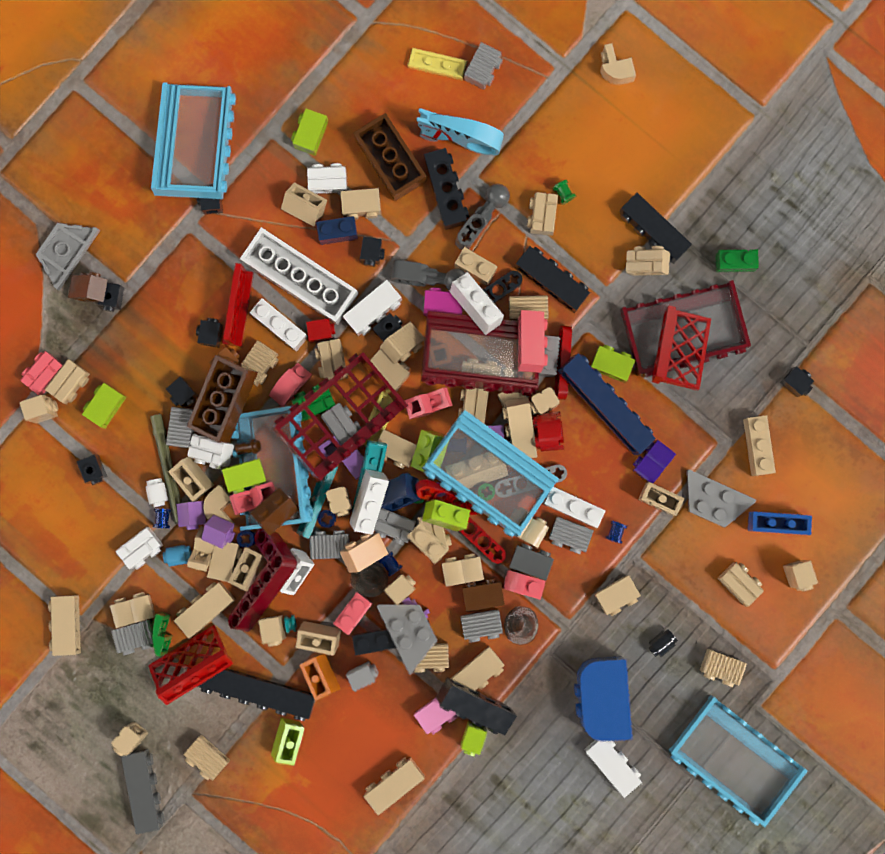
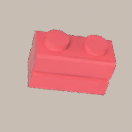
(41, 372)
(353, 613)

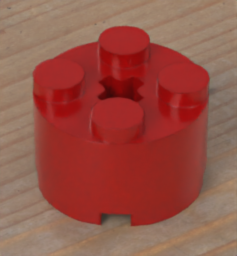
(549, 431)

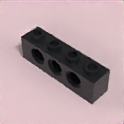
(439, 159)

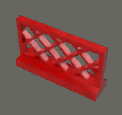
(238, 306)
(665, 344)
(195, 674)

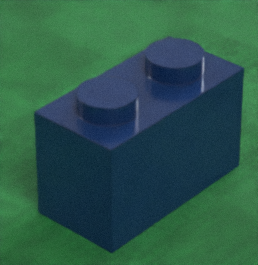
(337, 230)
(400, 492)

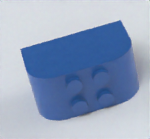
(604, 698)

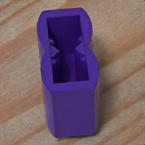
(654, 461)

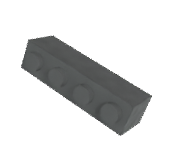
(142, 791)

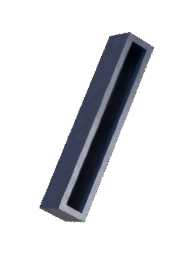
(607, 404)

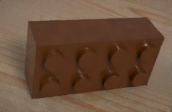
(390, 157)
(222, 399)

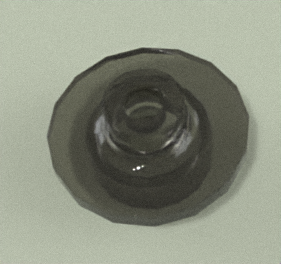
(377, 577)
(514, 625)

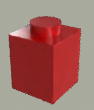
(320, 330)

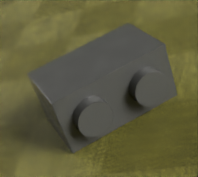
(531, 562)

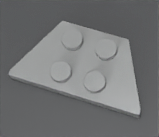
(64, 250)
(714, 500)
(409, 632)

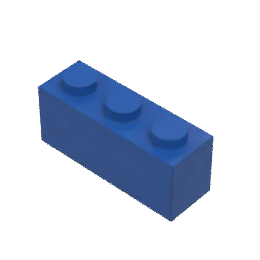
(779, 523)

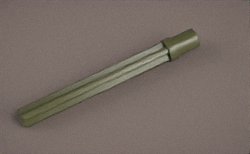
(166, 463)

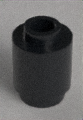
(662, 643)

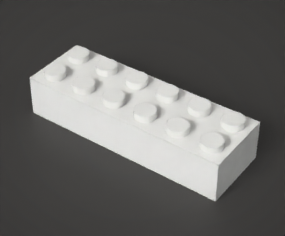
(299, 276)

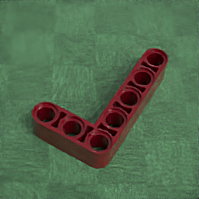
(267, 584)

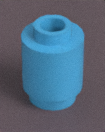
(177, 555)

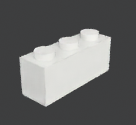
(476, 303)
(373, 308)
(279, 324)
(369, 501)
(574, 507)
(614, 766)

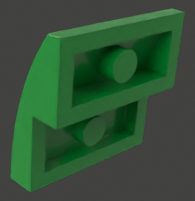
(161, 639)

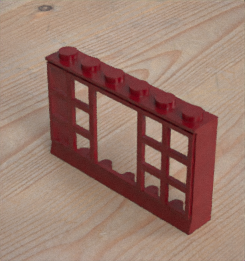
(360, 437)

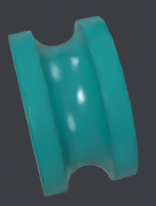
(290, 623)

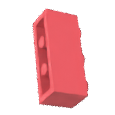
(532, 341)

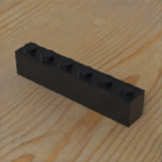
(261, 692)

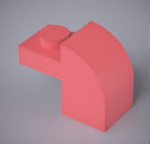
(289, 384)
(428, 403)
(250, 499)
(523, 584)

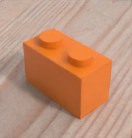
(320, 677)

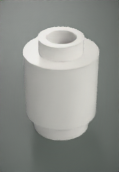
(156, 492)

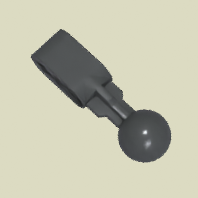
(497, 197)
(421, 275)

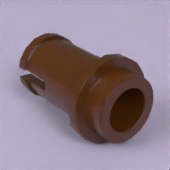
(252, 446)

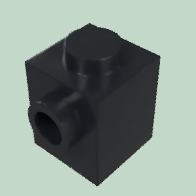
(210, 206)
(371, 251)
(113, 297)
(387, 327)
(209, 332)
(798, 381)
(182, 393)
(92, 469)

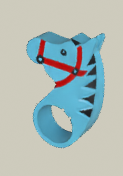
(465, 132)

